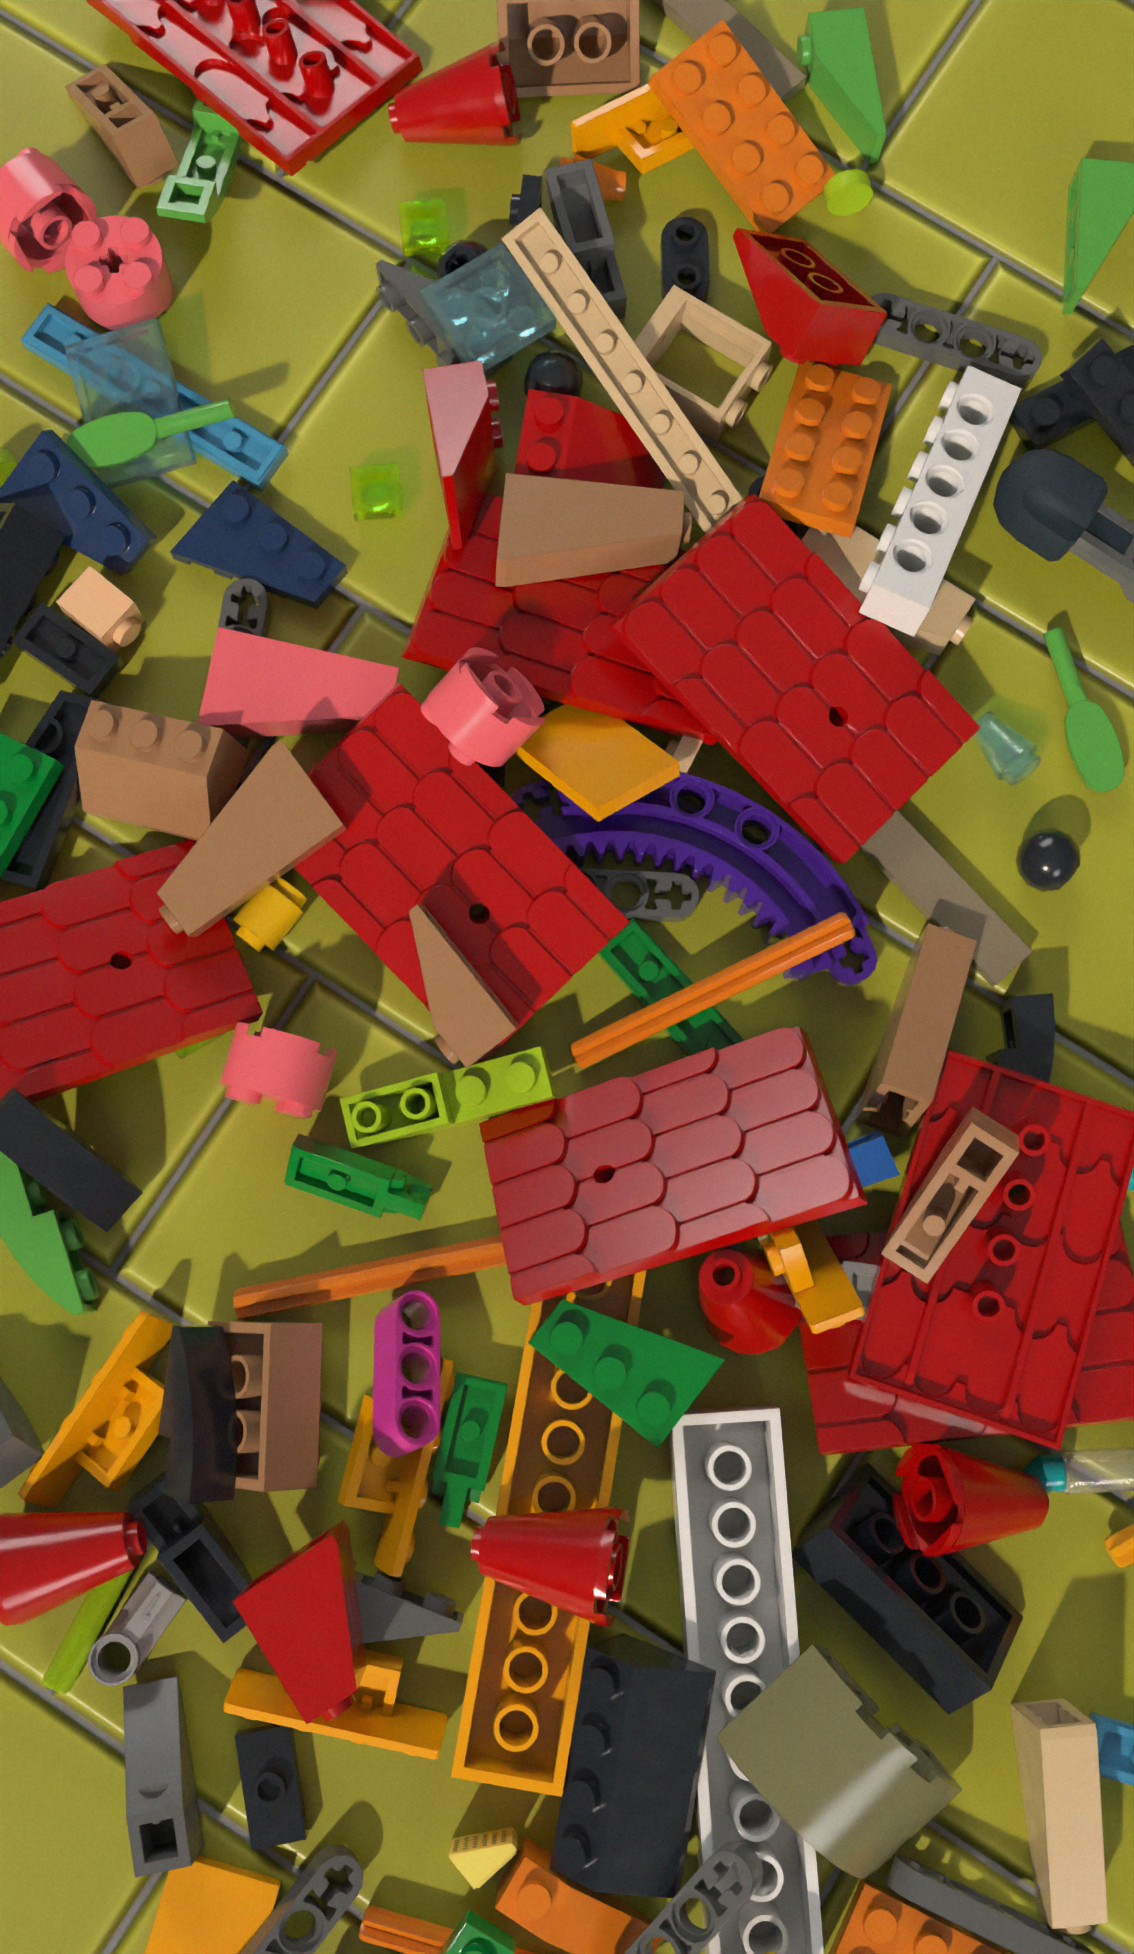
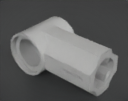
(137, 1627)

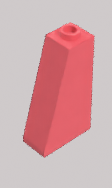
(287, 688)

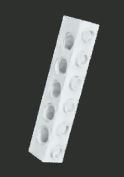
(939, 502)

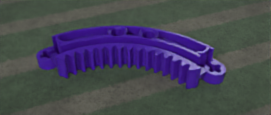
(779, 880)

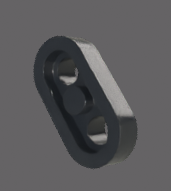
(685, 258)

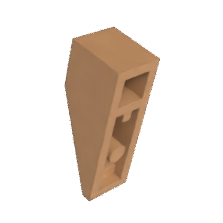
(124, 126)
(459, 1000)
(952, 1194)

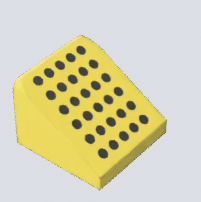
(483, 1853)

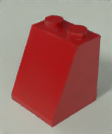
(311, 1624)

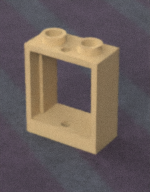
(720, 332)

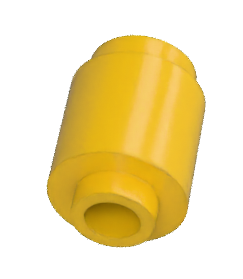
(269, 915)

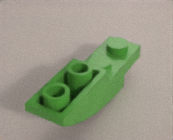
(44, 1241)

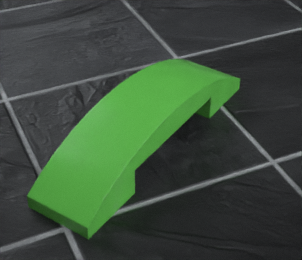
(204, 169)

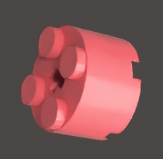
(39, 210)
(118, 271)
(483, 709)
(277, 1069)

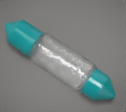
(1085, 1470)

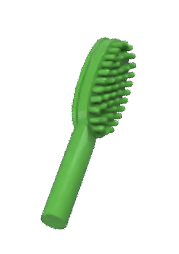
(133, 434)
(1087, 728)

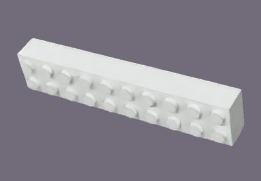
(745, 1627)

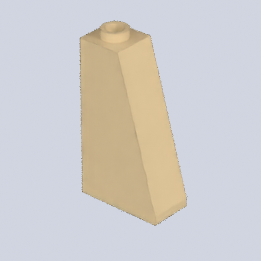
(849, 562)
(1062, 1812)

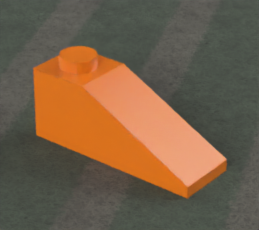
(565, 1910)

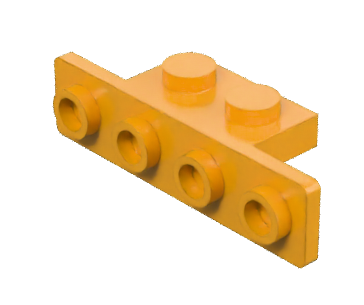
(636, 126)
(812, 1275)
(110, 1422)
(391, 1483)
(371, 1720)

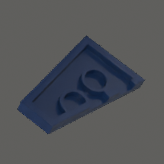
(77, 504)
(252, 541)

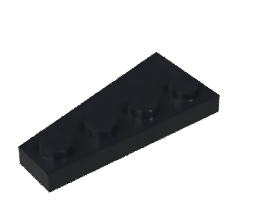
(41, 846)

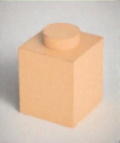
(101, 610)

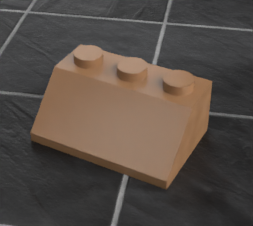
(570, 46)
(155, 769)
(276, 1402)

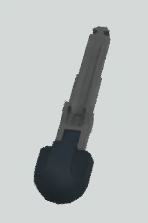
(1059, 508)

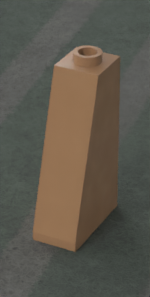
(585, 528)
(252, 842)
(917, 1032)

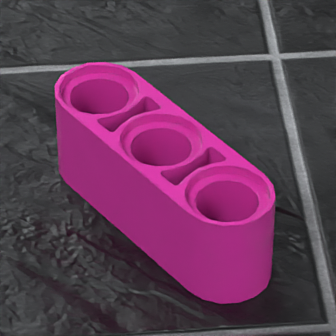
(392, 1392)

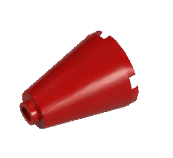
(461, 103)
(745, 1302)
(962, 1500)
(61, 1557)
(558, 1557)

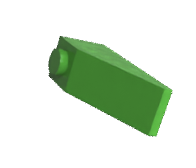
(844, 75)
(1097, 214)

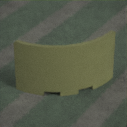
(834, 1767)

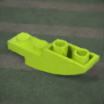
(448, 1098)

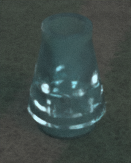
(1006, 750)

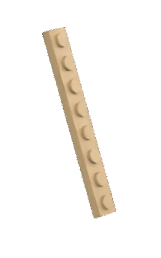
(622, 369)

